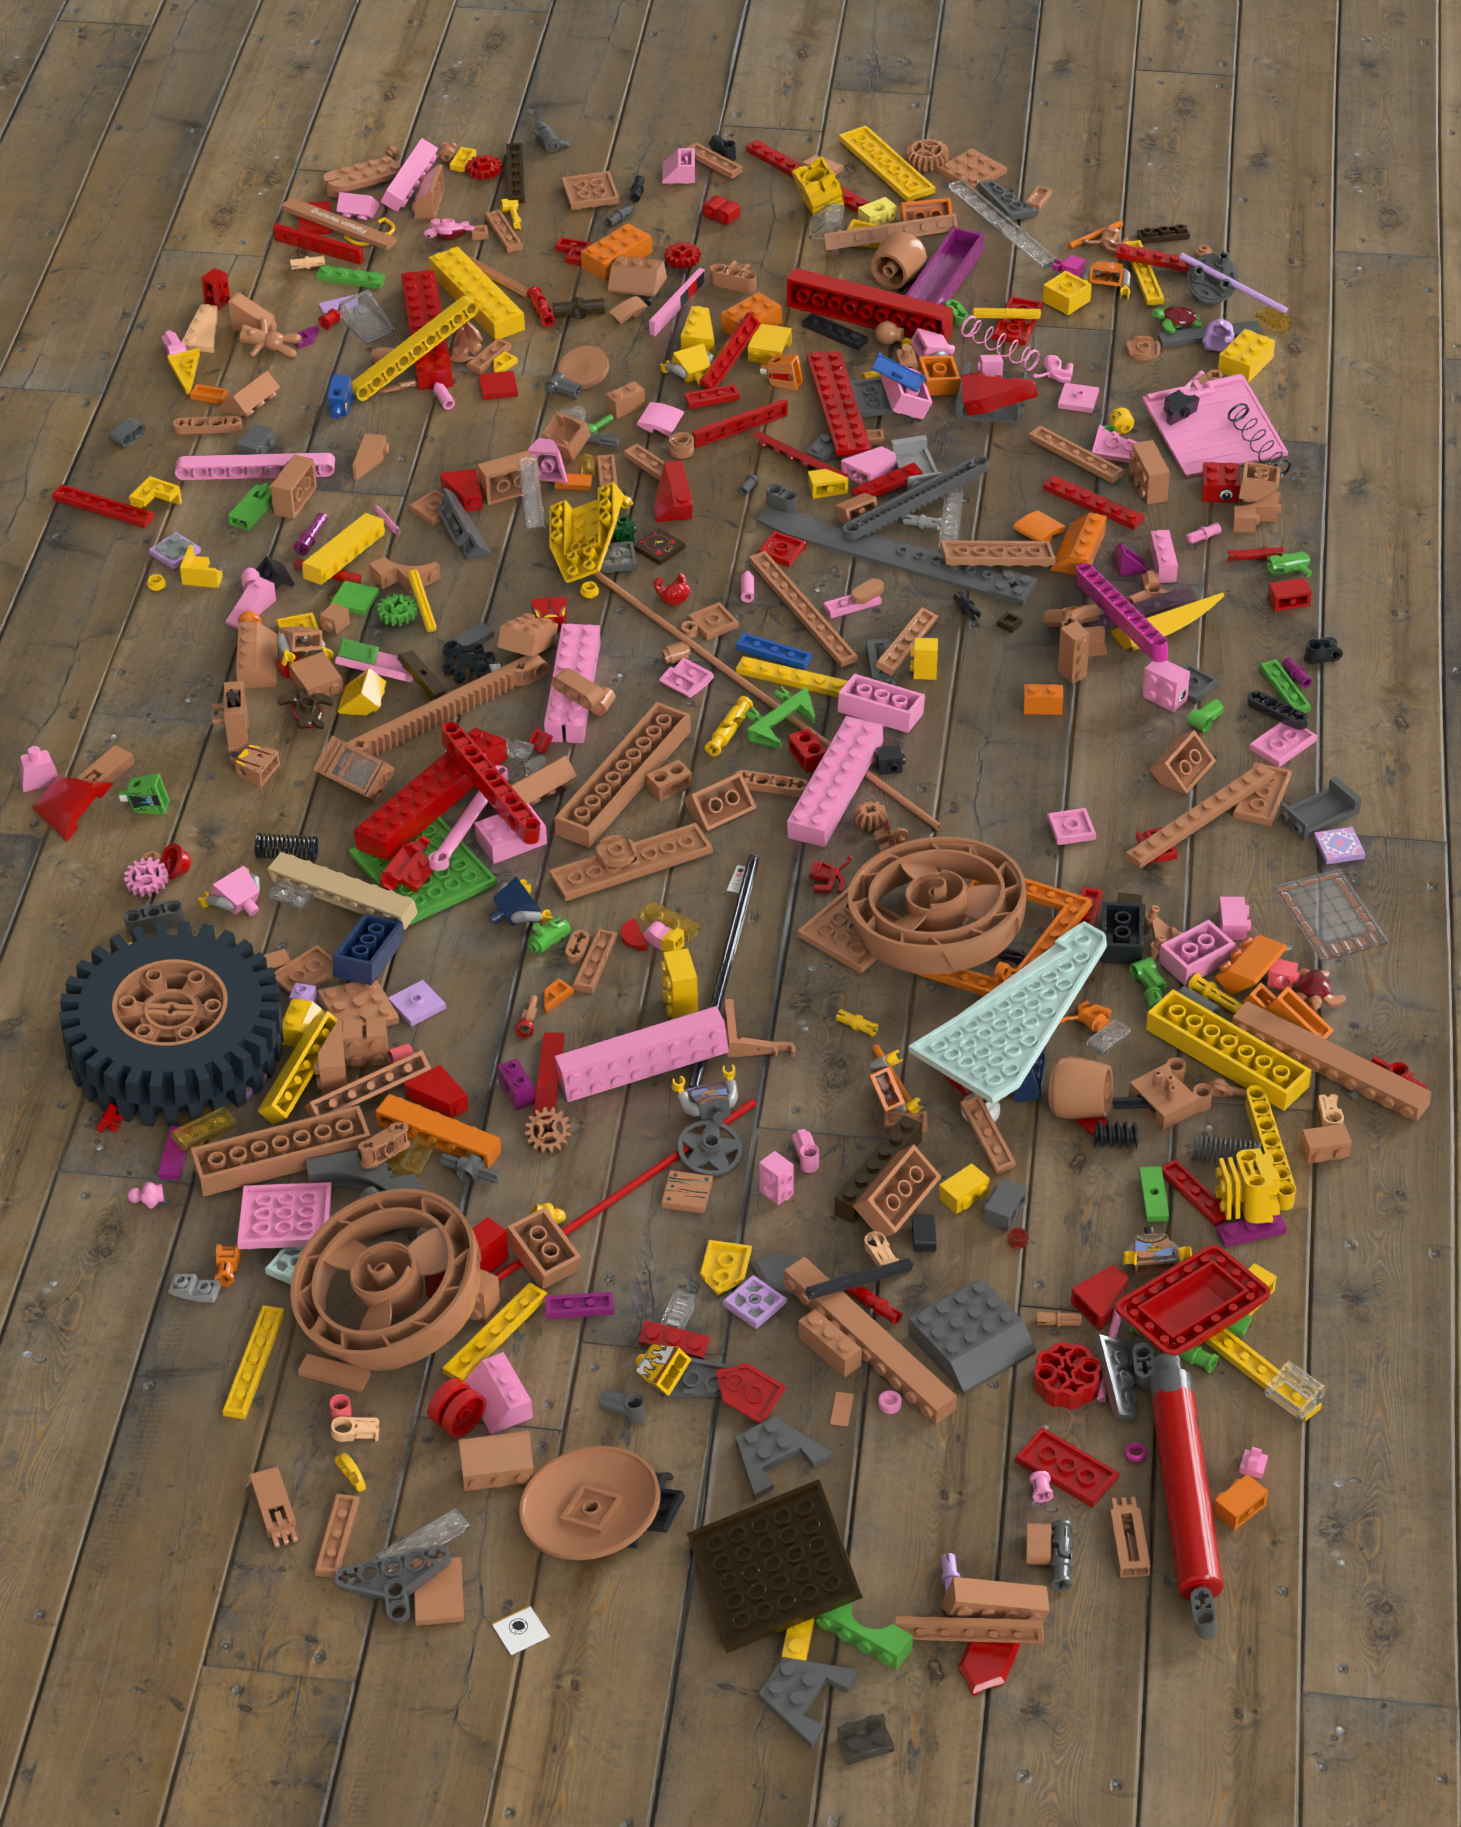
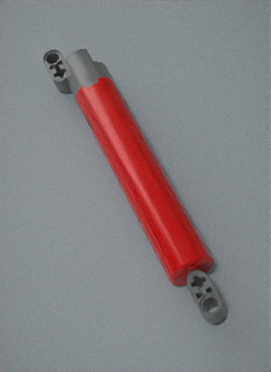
(1184, 1482)

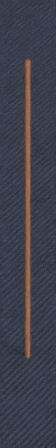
(758, 693)

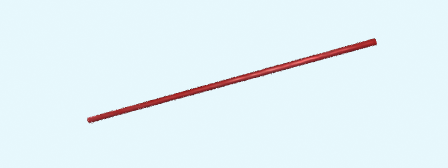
(511, 1268)

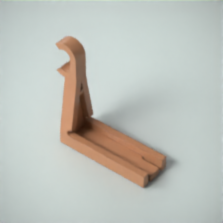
(748, 1046)

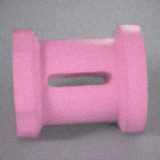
(1041, 1487)

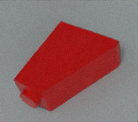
(465, 487)
(437, 1092)
(1099, 1294)

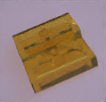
(412, 1159)

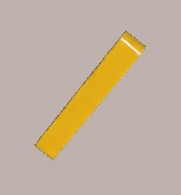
(1266, 1131)

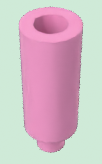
(444, 396)
(747, 587)

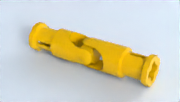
(728, 726)

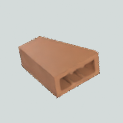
(249, 313)

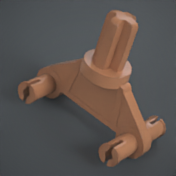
(1160, 931)

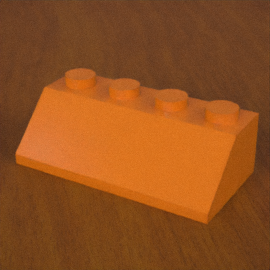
(1080, 543)

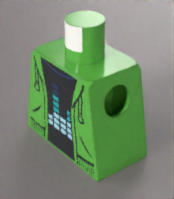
(146, 794)

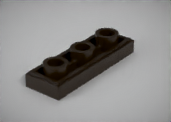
(1163, 234)
(421, 674)

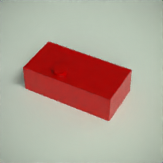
(493, 1249)

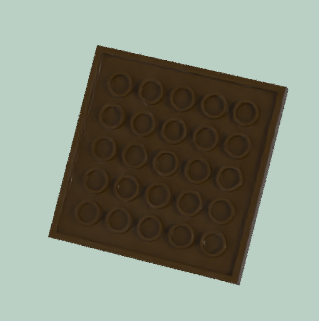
(773, 1566)

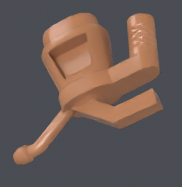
(1108, 239)

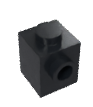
(889, 760)

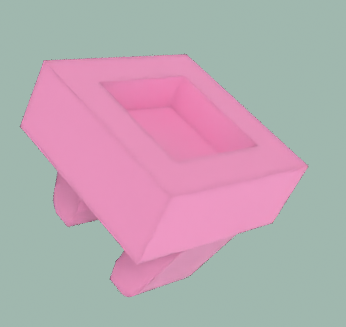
(1253, 1463)

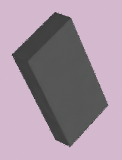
(475, 635)

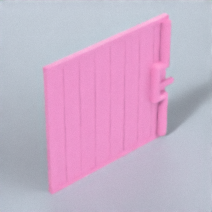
(1208, 431)

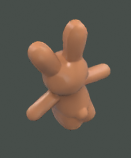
(272, 341)

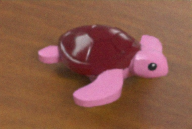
(447, 229)

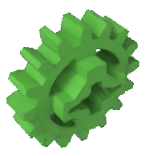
(397, 609)

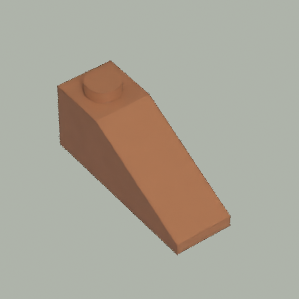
(369, 454)

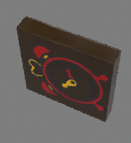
(659, 546)

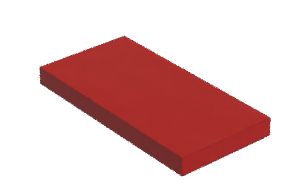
(1017, 328)
(1068, 1467)

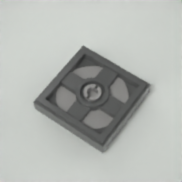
(619, 557)

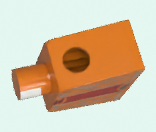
(784, 371)

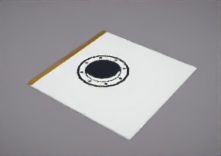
(520, 1630)

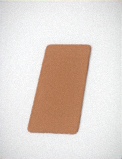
(842, 1409)

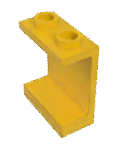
(767, 342)

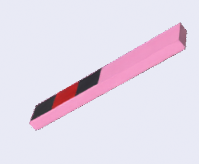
(676, 302)

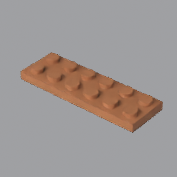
(997, 553)

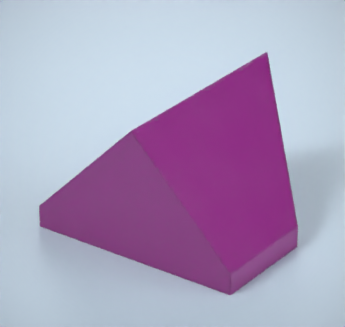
(1128, 561)

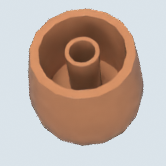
(898, 260)
(1080, 1088)

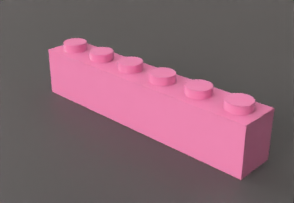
(409, 175)

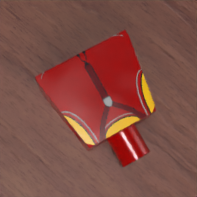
(551, 608)

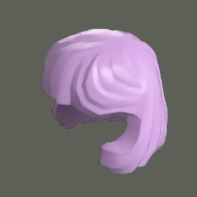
(1218, 335)

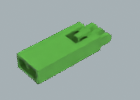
(251, 507)

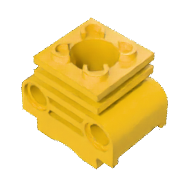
(818, 185)
(1249, 1186)

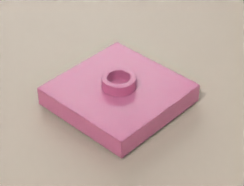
(1078, 397)
(1071, 826)

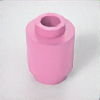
(248, 577)

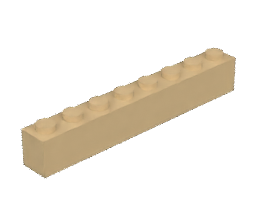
(342, 889)

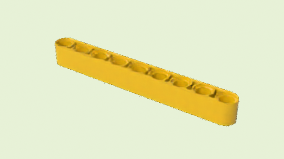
(414, 348)

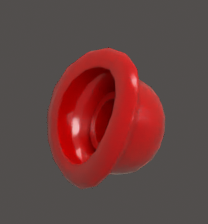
(175, 860)

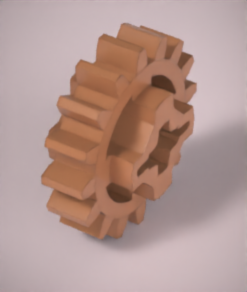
(553, 1122)

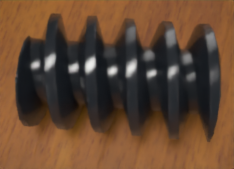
(1115, 1134)

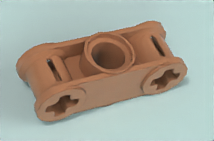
(384, 1145)

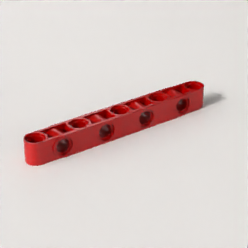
(491, 783)

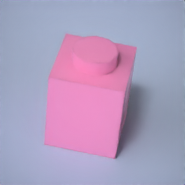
(990, 365)

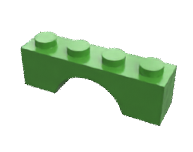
(888, 1644)

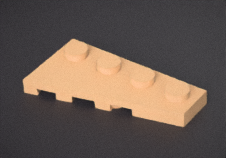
(202, 329)

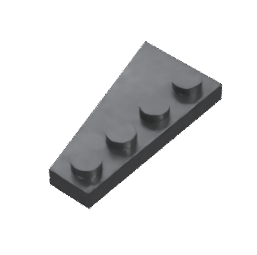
(1117, 1370)

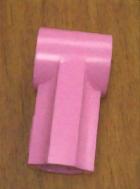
(172, 343)
(806, 1150)

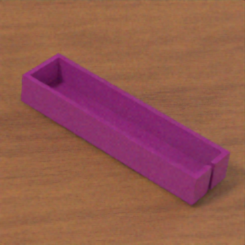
(948, 266)

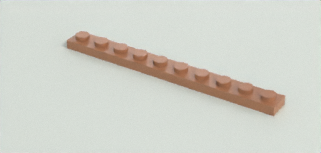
(803, 609)
(1200, 815)

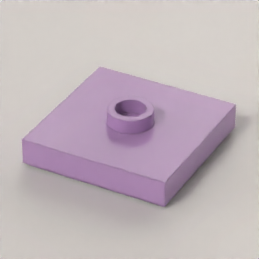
(417, 1003)

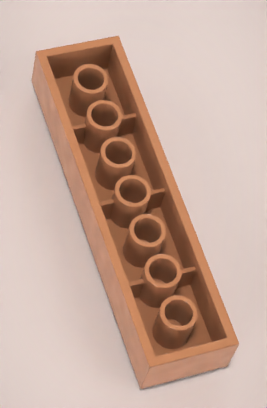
(276, 1150)

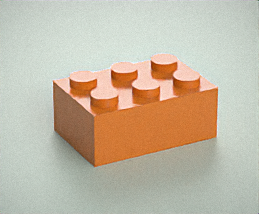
(762, 307)

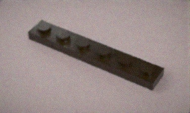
(515, 172)

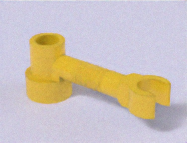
(511, 206)

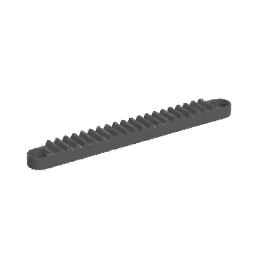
(915, 498)

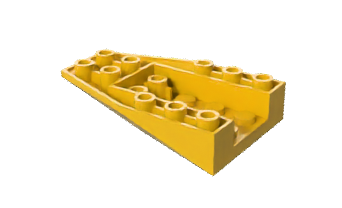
(583, 533)

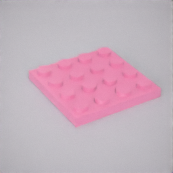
(282, 1214)

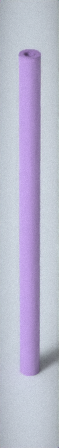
(1235, 284)

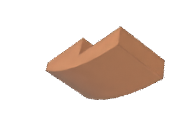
(628, 308)

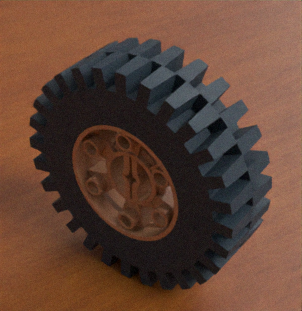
(160, 992)

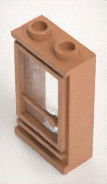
(354, 769)

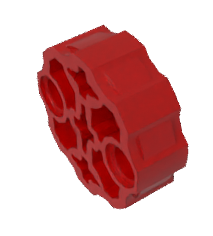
(1067, 1375)

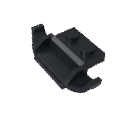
(669, 1505)

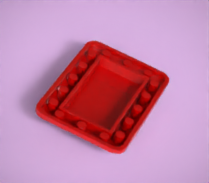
(1193, 1300)

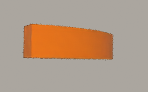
(1291, 1008)

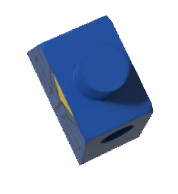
(339, 403)

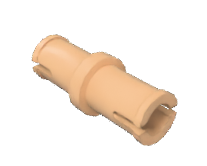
(307, 262)

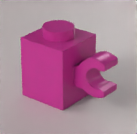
(1072, 264)

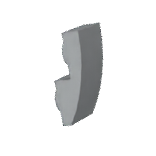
(189, 1287)

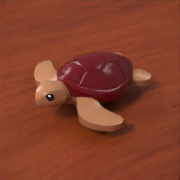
(1316, 987)

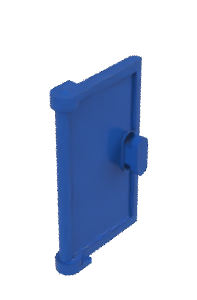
(898, 372)

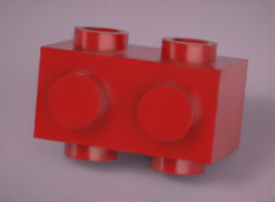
(215, 288)

